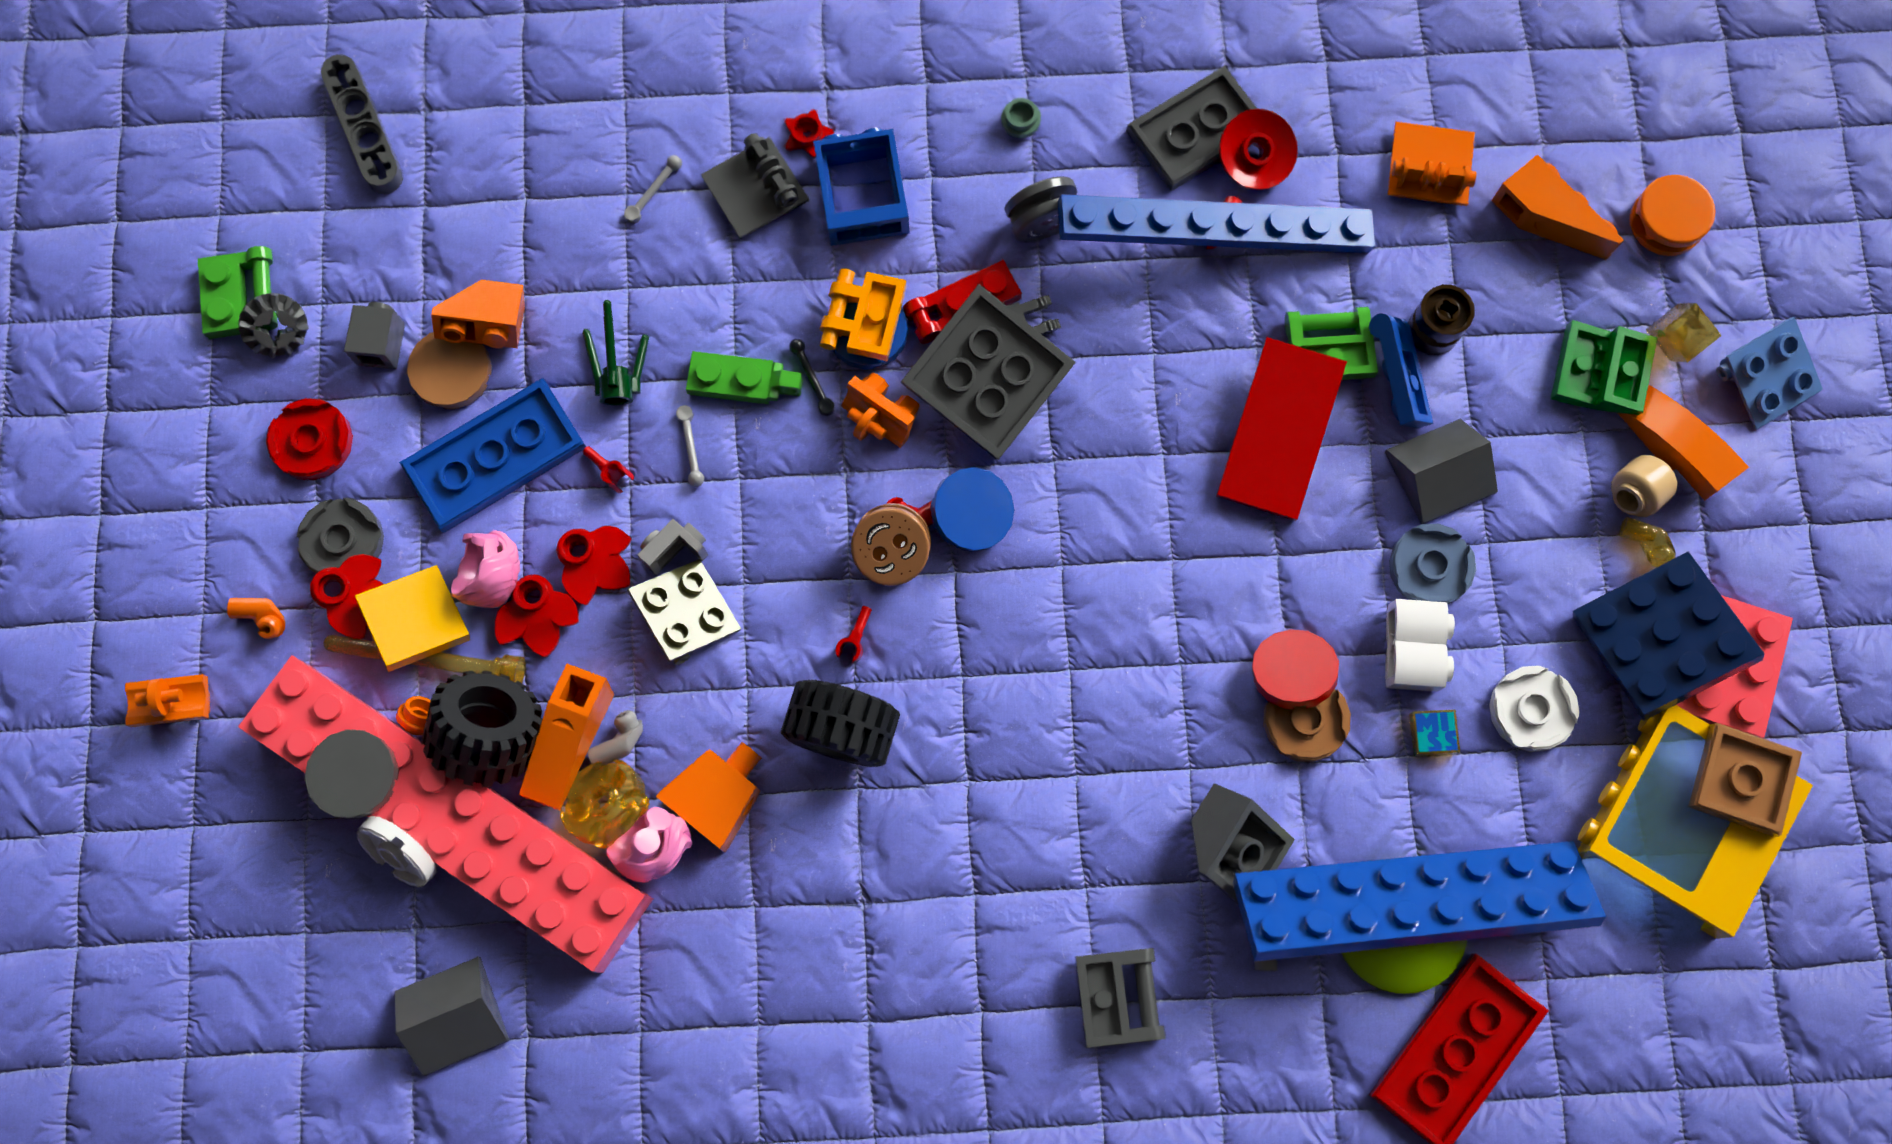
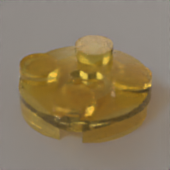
(625, 803)

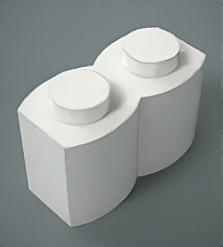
(1417, 645)

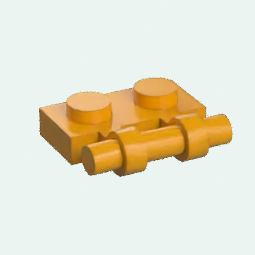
(875, 316)

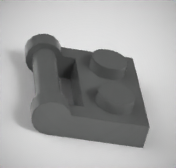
(1104, 998)

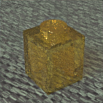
(1684, 332)

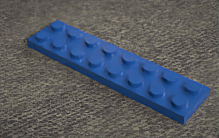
(1416, 900)

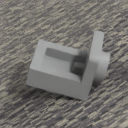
(664, 545)

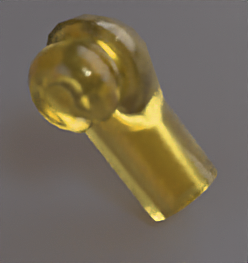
(1652, 539)

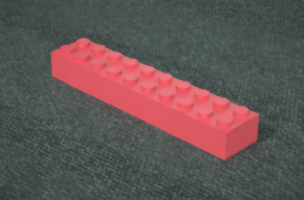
(462, 826)

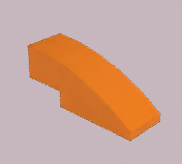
(1685, 443)

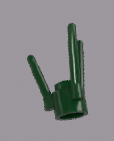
(615, 384)

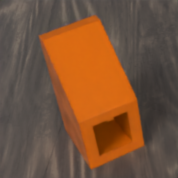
(482, 314)

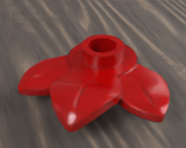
(598, 566)
(355, 577)
(538, 621)

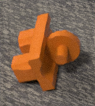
(876, 413)
(167, 700)

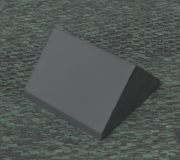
(1444, 469)
(448, 1017)

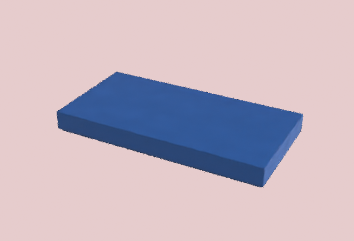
(492, 455)

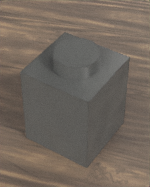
(374, 336)

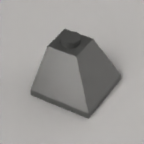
(1236, 837)

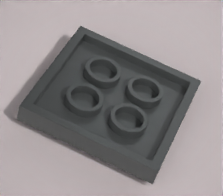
(988, 372)

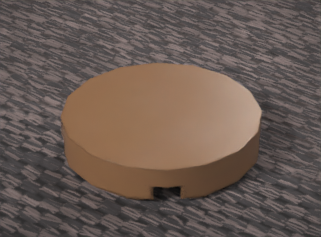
(448, 372)
(1308, 732)

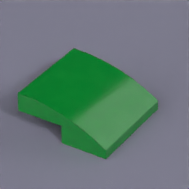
(1604, 368)

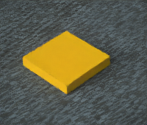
(412, 618)

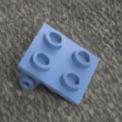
(1772, 372)

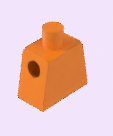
(715, 794)

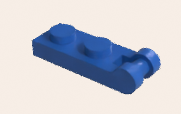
(1402, 370)

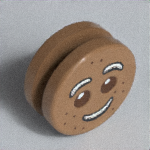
(891, 544)

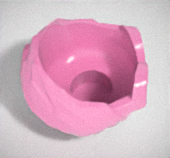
(487, 570)
(650, 846)

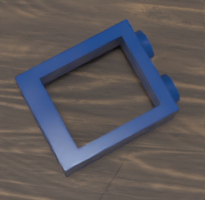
(867, 222)

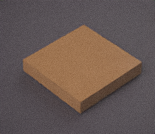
(1745, 779)

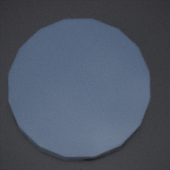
(1432, 564)

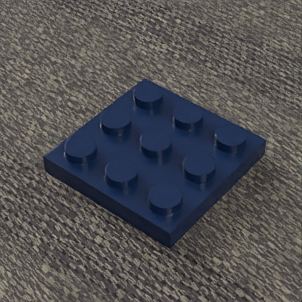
(1667, 635)

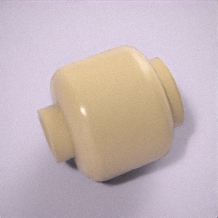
(1643, 486)

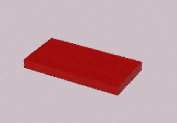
(1281, 429)
(1458, 1052)

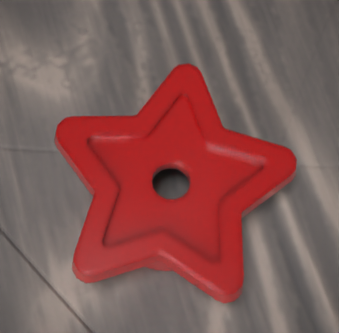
(801, 124)

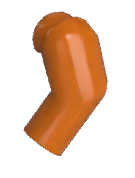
(261, 611)

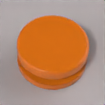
(1672, 215)

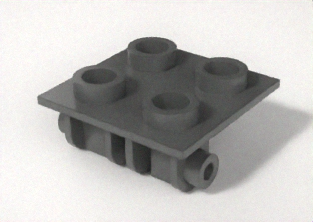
(754, 186)

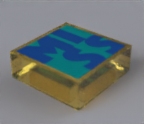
(1434, 732)

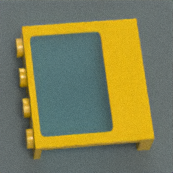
(1674, 849)

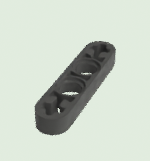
(362, 123)

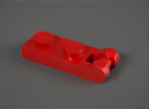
(947, 300)

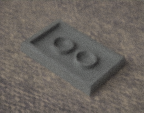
(1186, 130)

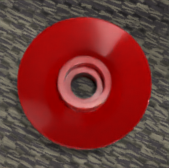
(1275, 144)

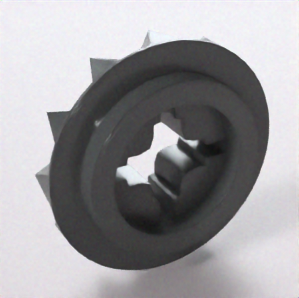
(259, 313)

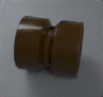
(1441, 319)

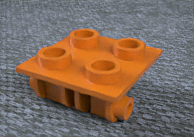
(1431, 164)

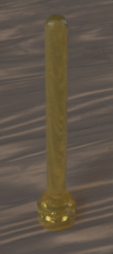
(508, 665)

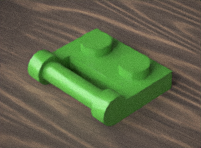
(224, 289)
(1355, 349)

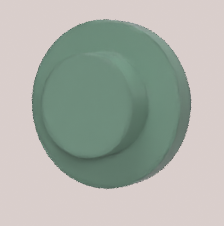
(1021, 118)

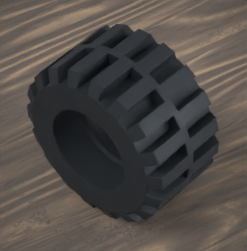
(840, 723)
(481, 728)

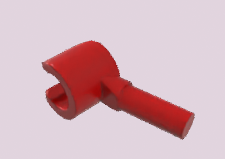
(610, 471)
(855, 635)

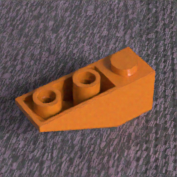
(1548, 207)
(565, 735)

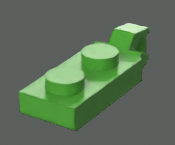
(740, 378)

